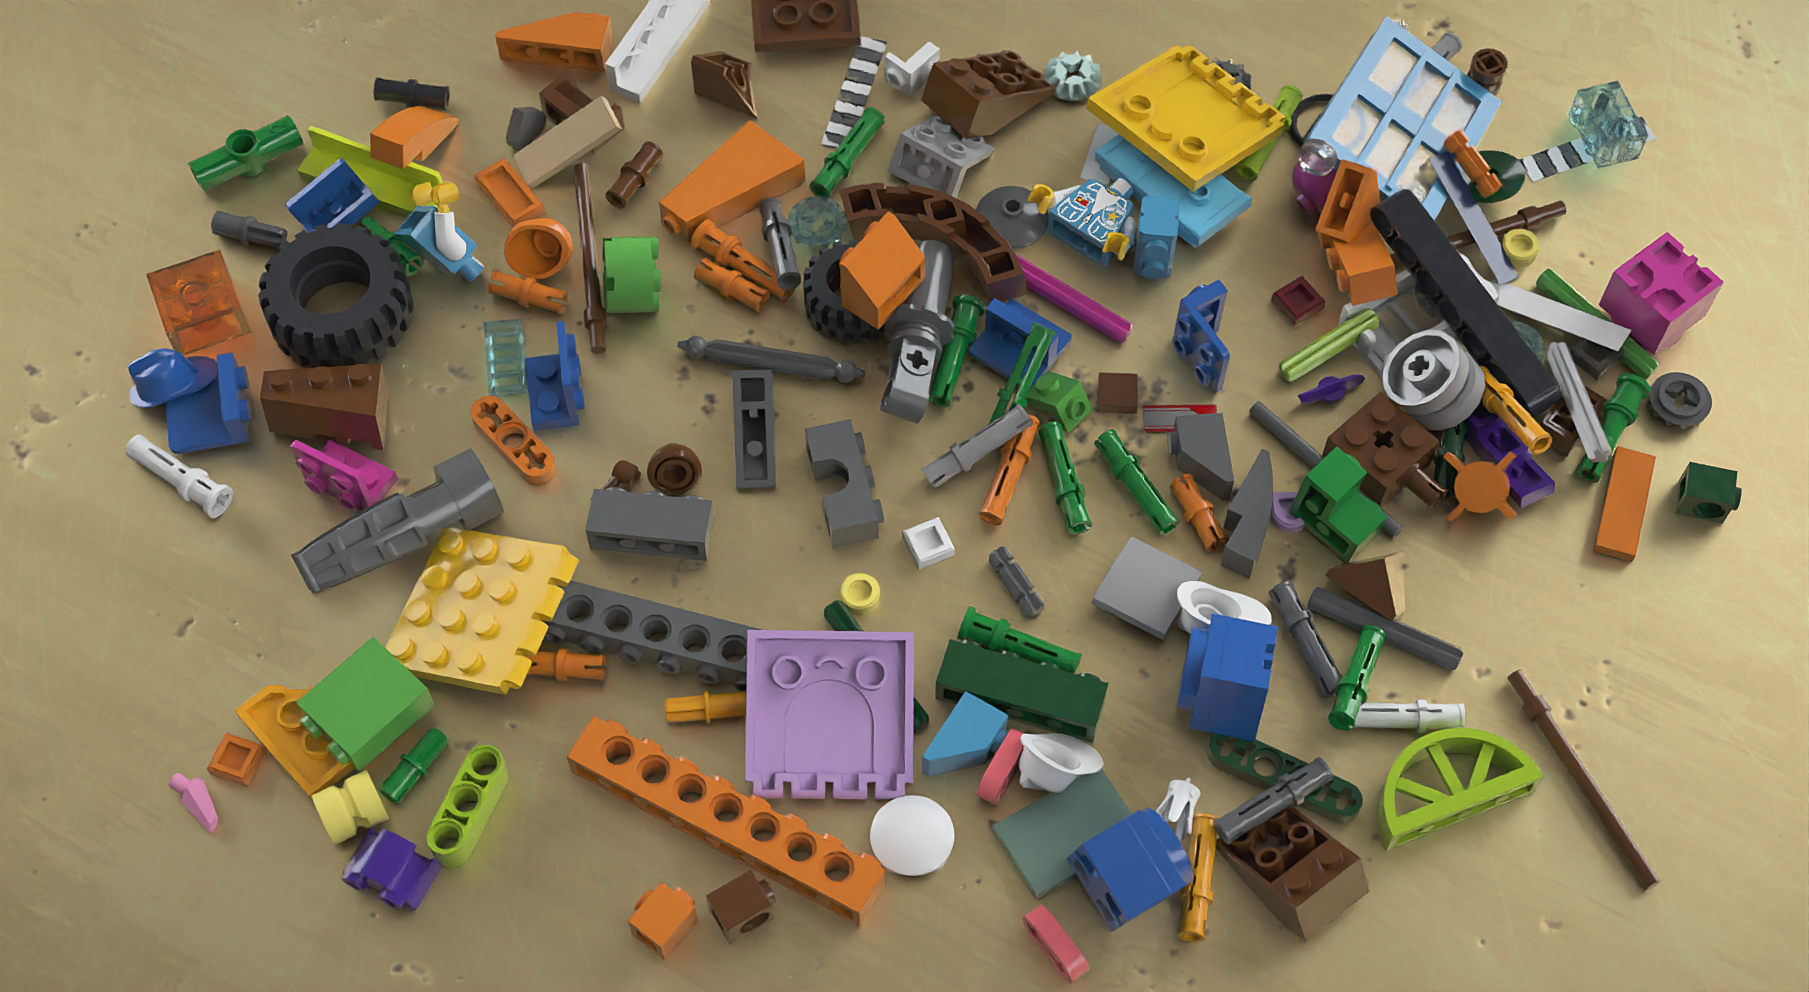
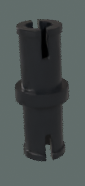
(411, 93)

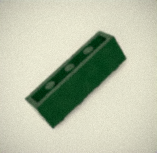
(1023, 689)

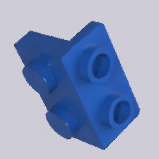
(332, 199)

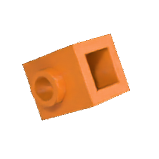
(663, 918)

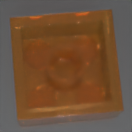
(198, 303)

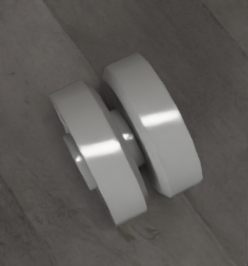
(1433, 379)

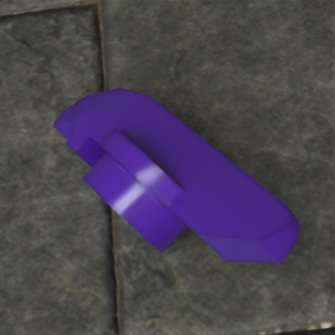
(1331, 389)

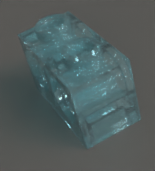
(1607, 124)

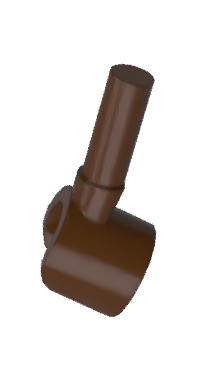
(624, 473)

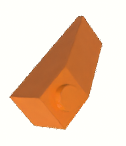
(560, 41)

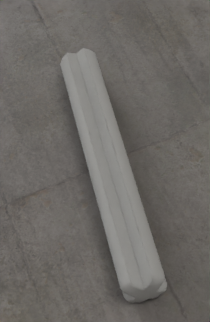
(1578, 402)

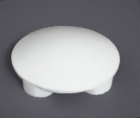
(912, 836)

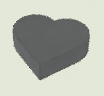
(524, 126)

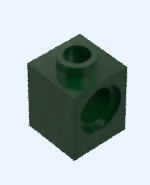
(1707, 492)

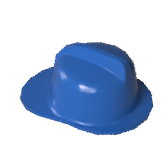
(168, 375)

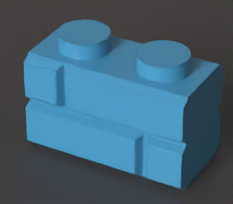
(1156, 237)

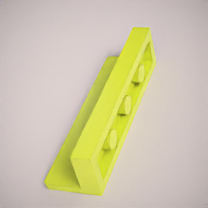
(387, 183)

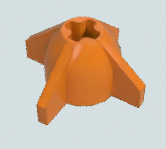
(1481, 486)

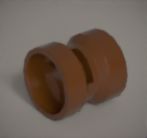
(1488, 69)

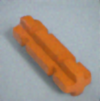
(1472, 163)

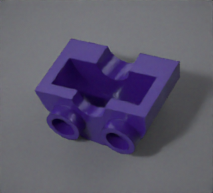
(391, 867)

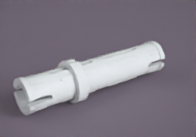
(1411, 715)

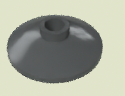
(1018, 227)

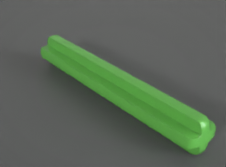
(1561, 291)

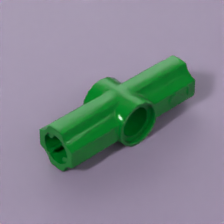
(246, 153)

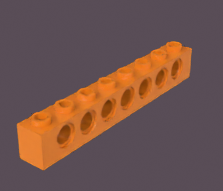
(847, 898)

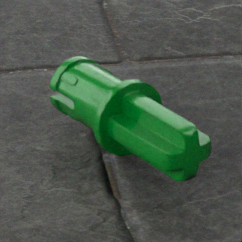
(413, 765)

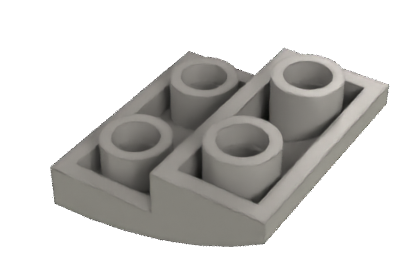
(1144, 587)

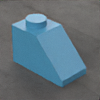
(966, 737)

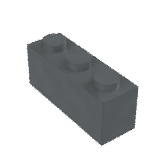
(650, 524)

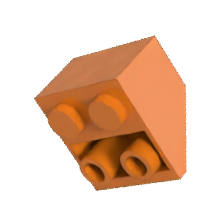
(880, 271)

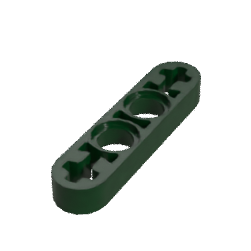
(1284, 764)

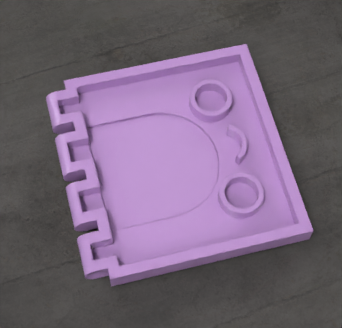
(829, 713)

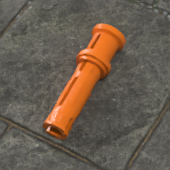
(726, 255)

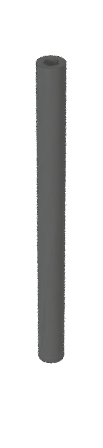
(1308, 453)

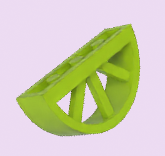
(1445, 810)

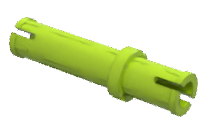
(1286, 104)

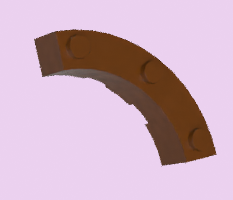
(942, 218)

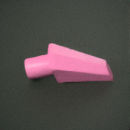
(196, 799)

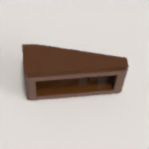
(1562, 439)

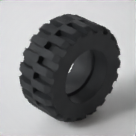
(326, 259)

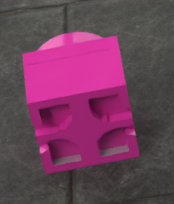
(1660, 294)

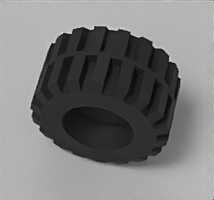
(824, 306)

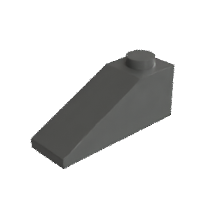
(754, 428)

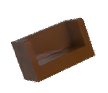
(564, 99)

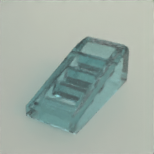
(505, 329)

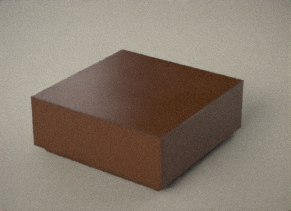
(1117, 392)

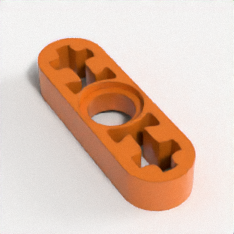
(514, 456)

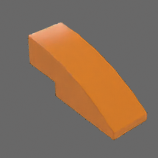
(410, 135)

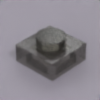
(1595, 358)

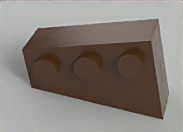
(328, 401)

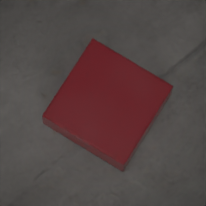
(1298, 300)

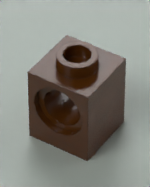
(741, 906)

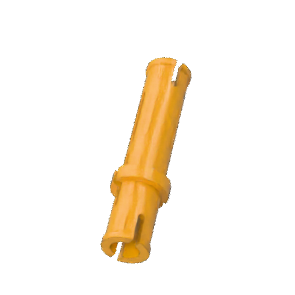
(1531, 433)
(1197, 895)

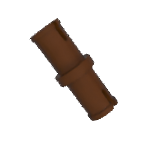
(634, 175)

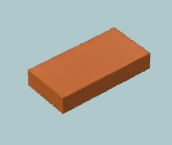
(509, 193)

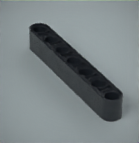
(1463, 300)

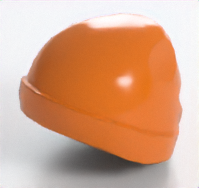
(538, 248)

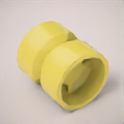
(350, 807)

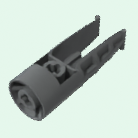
(400, 524)

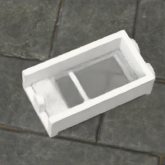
(1398, 319)

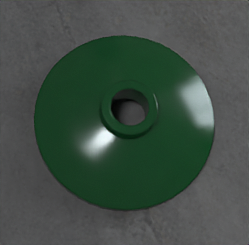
(1507, 170)

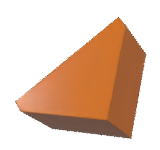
(1349, 201)

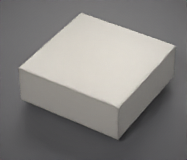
(928, 543)

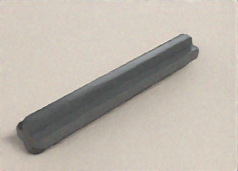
(1396, 631)

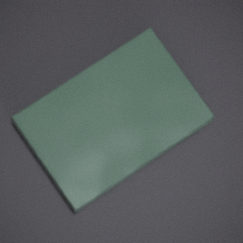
(1055, 826)

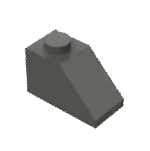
(1203, 452)

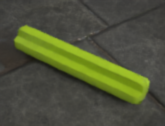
(1328, 345)

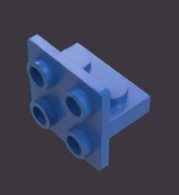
(1006, 333)

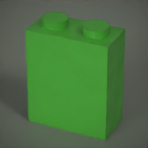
(364, 705)

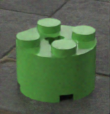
(631, 274)

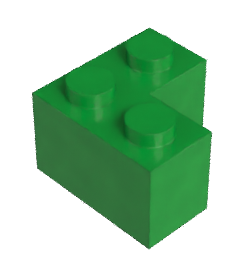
(1335, 508)

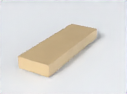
(567, 142)

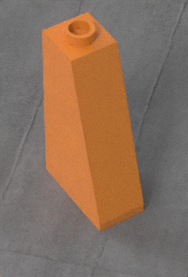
(732, 182)

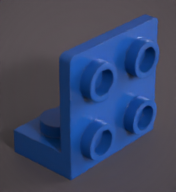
(555, 385)

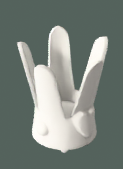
(1179, 805)

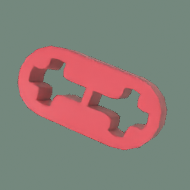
(1002, 768)
(1055, 944)

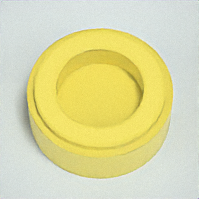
(1521, 247)
(860, 593)

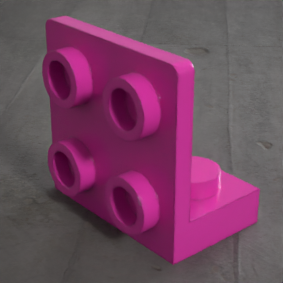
(343, 474)

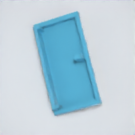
(1200, 212)

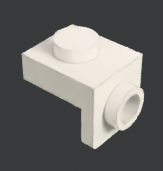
(914, 73)

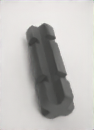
(1016, 582)

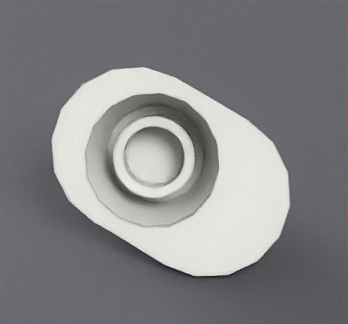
(1202, 599)
(1055, 761)

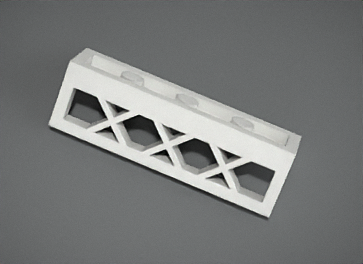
(651, 45)

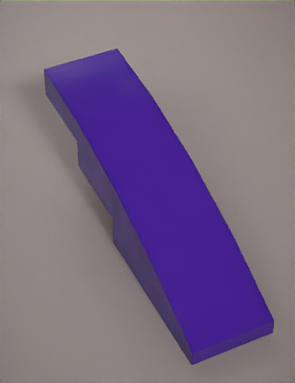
(1493, 441)

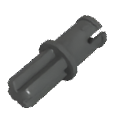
(247, 229)

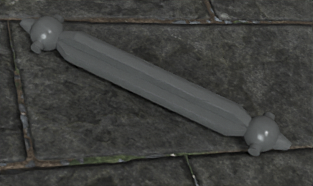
(771, 358)

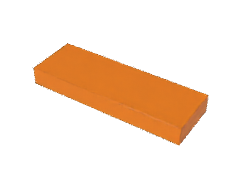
(1624, 504)

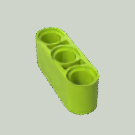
(467, 825)

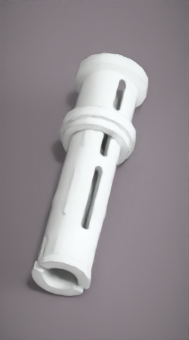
(190, 483)

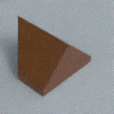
(724, 81)
(1375, 582)

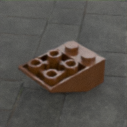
(984, 91)
(1297, 871)

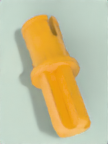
(705, 707)

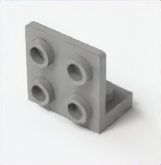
(936, 155)

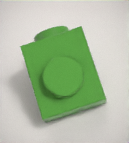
(1061, 398)

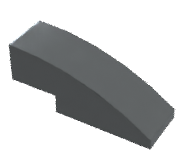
(1249, 517)

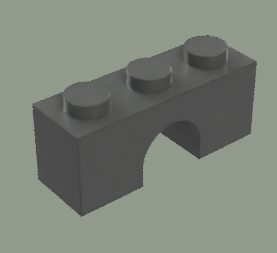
(837, 454)

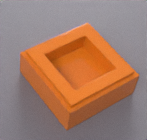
(236, 759)

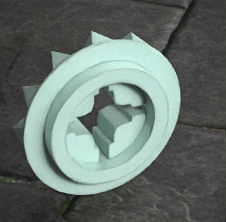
(1076, 87)

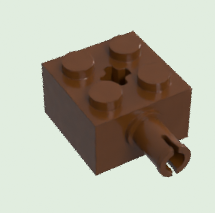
(1390, 450)

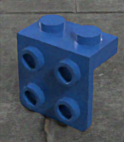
(1196, 337)
(211, 415)

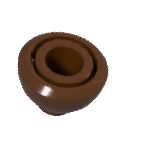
(674, 469)

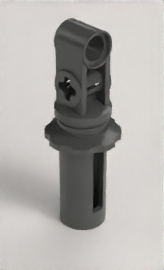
(918, 335)

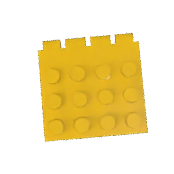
(1187, 115)
(481, 609)

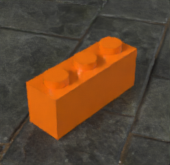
(1361, 265)

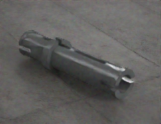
(773, 219)
(1300, 625)
(1288, 791)

